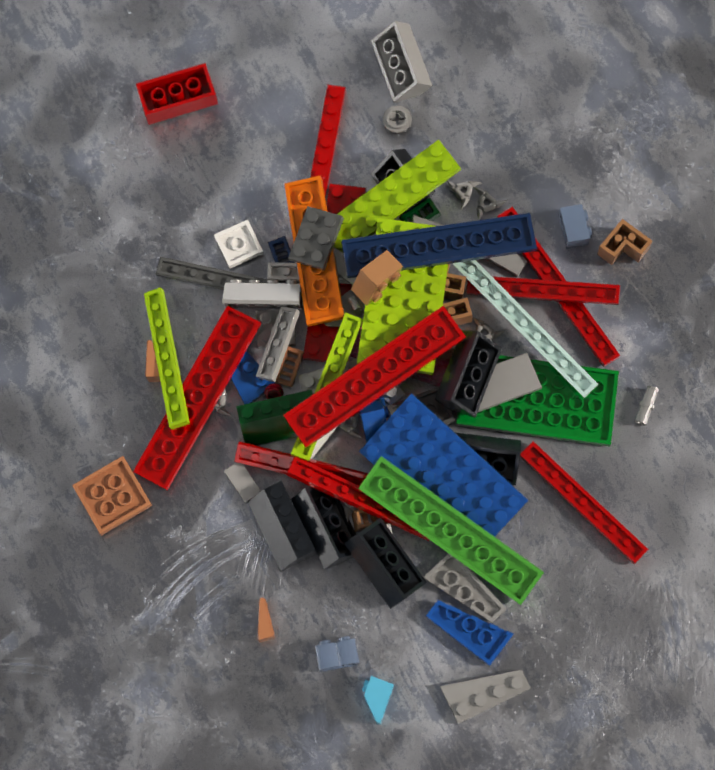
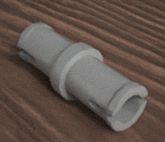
(646, 405)

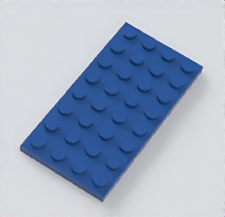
(445, 465)

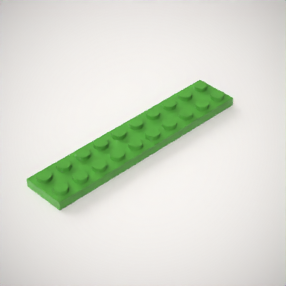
(451, 530)

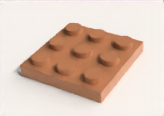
(112, 495)

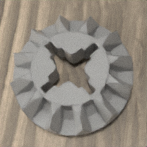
(403, 114)

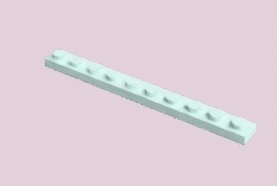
(527, 326)

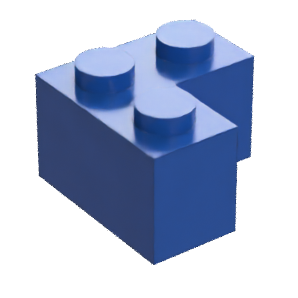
(373, 417)

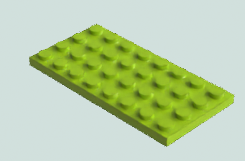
(403, 302)

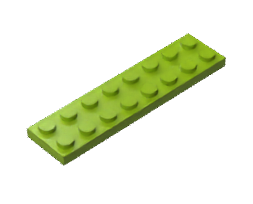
(397, 192)

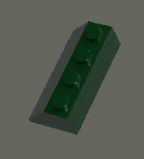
(264, 420)

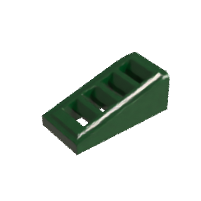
(422, 206)

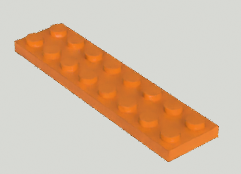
(318, 287)

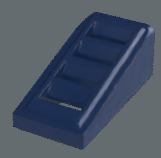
(276, 242)

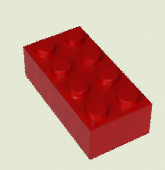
(177, 93)

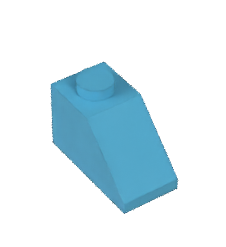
(377, 696)

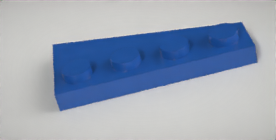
(245, 380)
(476, 635)

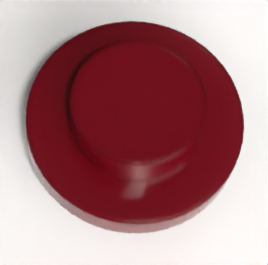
(273, 391)

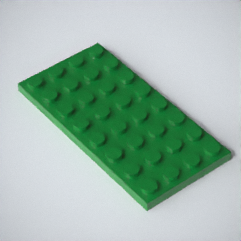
(556, 409)

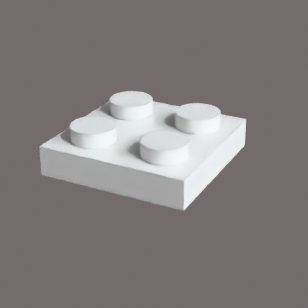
(238, 244)

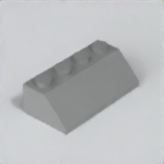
(401, 62)
(262, 294)

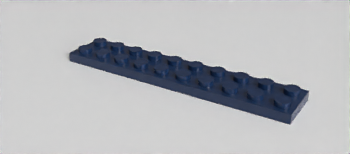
(444, 243)

